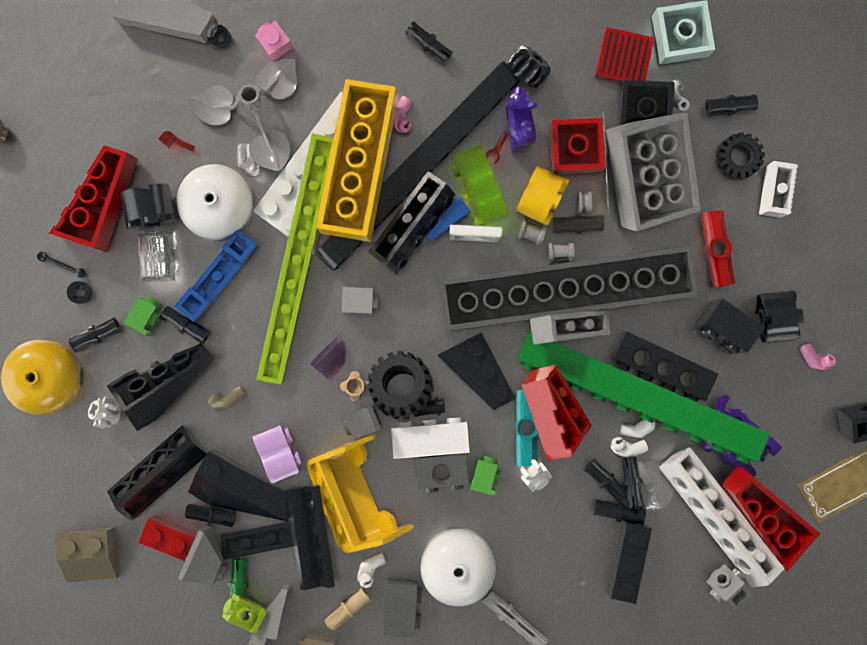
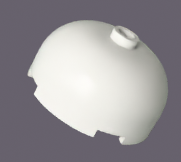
(226, 213)
(458, 550)

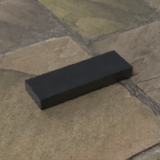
(256, 540)

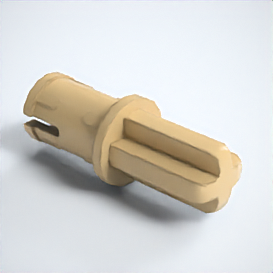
(347, 609)

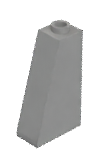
(168, 17)

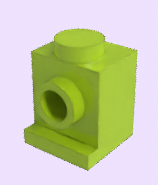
(252, 618)

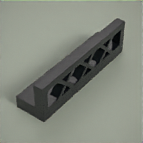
(157, 476)
(310, 537)

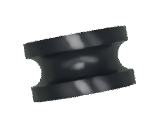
(227, 38)
(82, 299)

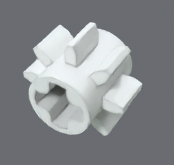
(104, 412)

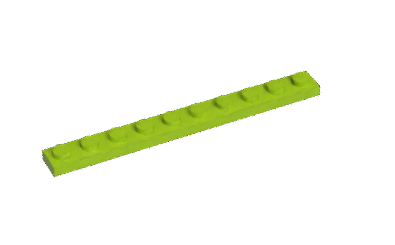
(295, 261)

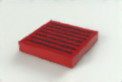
(624, 55)

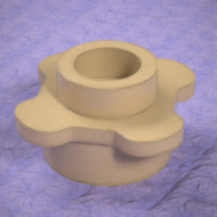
(348, 386)

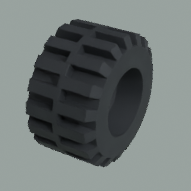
(392, 367)

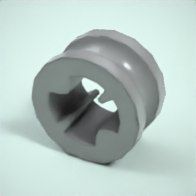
(584, 201)

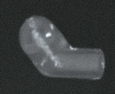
(244, 162)

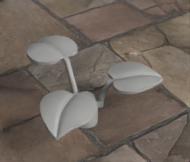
(215, 102)

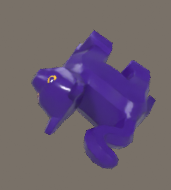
(520, 120)
(772, 445)

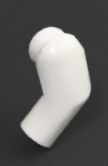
(638, 430)
(626, 449)

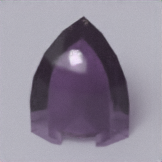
(331, 358)

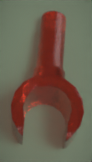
(168, 138)
(497, 148)

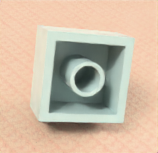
(683, 32)

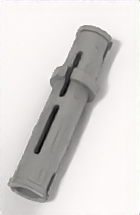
(492, 600)

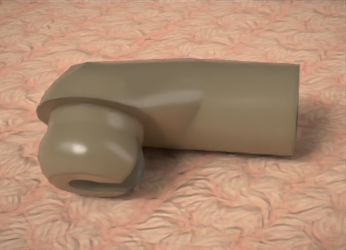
(228, 401)

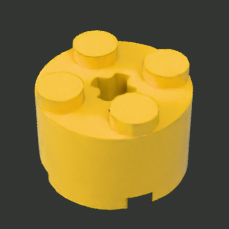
(542, 195)

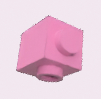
(273, 40)

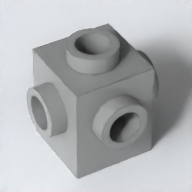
(729, 587)

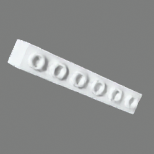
(721, 518)

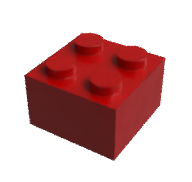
(577, 146)

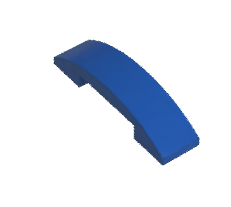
(217, 276)

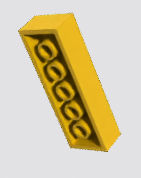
(358, 160)

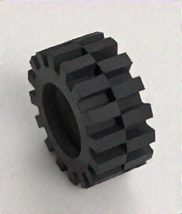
(753, 149)

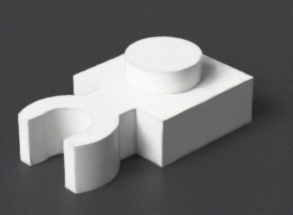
(536, 476)

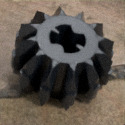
(529, 67)

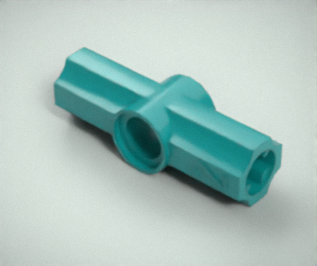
(525, 444)

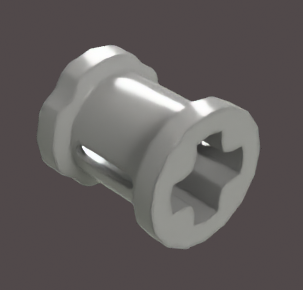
(532, 232)
(561, 252)

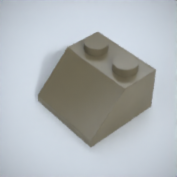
(87, 554)

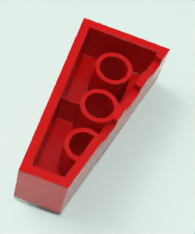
(97, 201)
(774, 521)

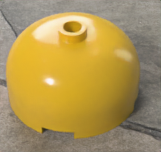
(41, 377)

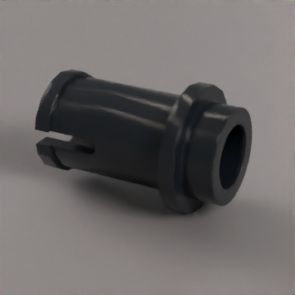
(436, 406)

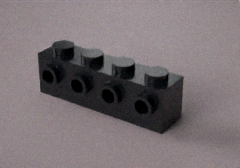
(412, 222)

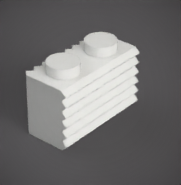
(778, 189)

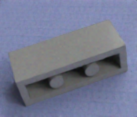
(570, 326)

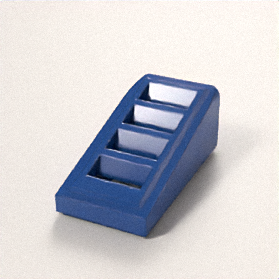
(453, 215)

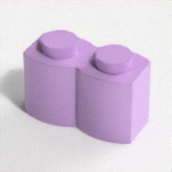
(277, 453)

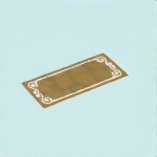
(836, 486)

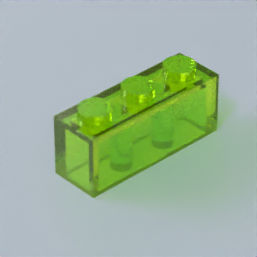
(479, 186)

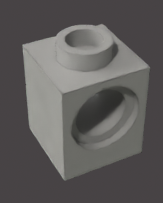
(359, 300)

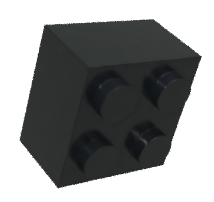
(645, 100)
(729, 327)

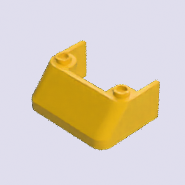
(348, 499)

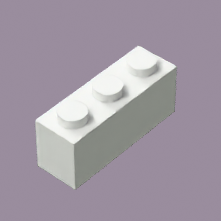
(430, 438)

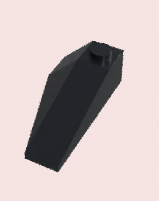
(151, 391)
(237, 488)

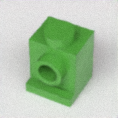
(144, 315)
(485, 475)

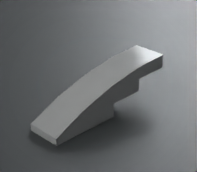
(273, 619)

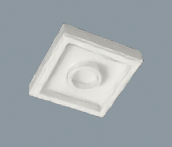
(475, 233)

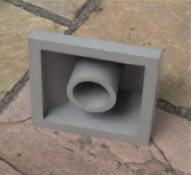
(205, 559)

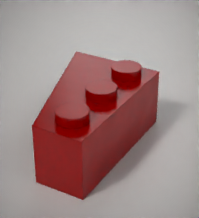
(555, 412)

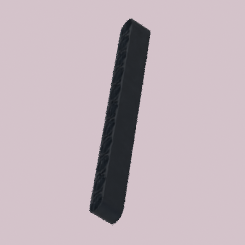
(428, 156)

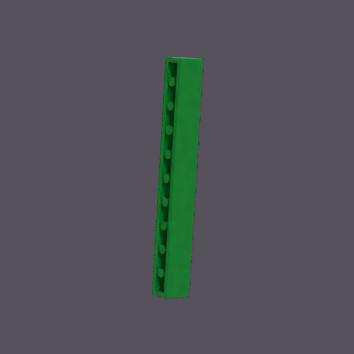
(648, 399)

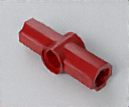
(716, 232)

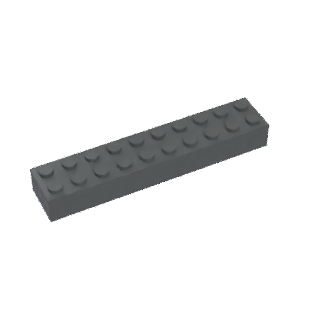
(568, 288)

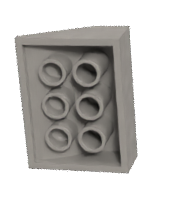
(653, 171)

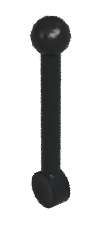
(43, 256)

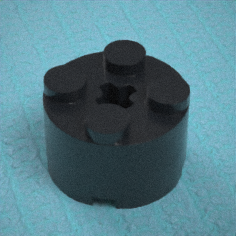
(148, 206)
(779, 316)

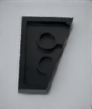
(479, 370)

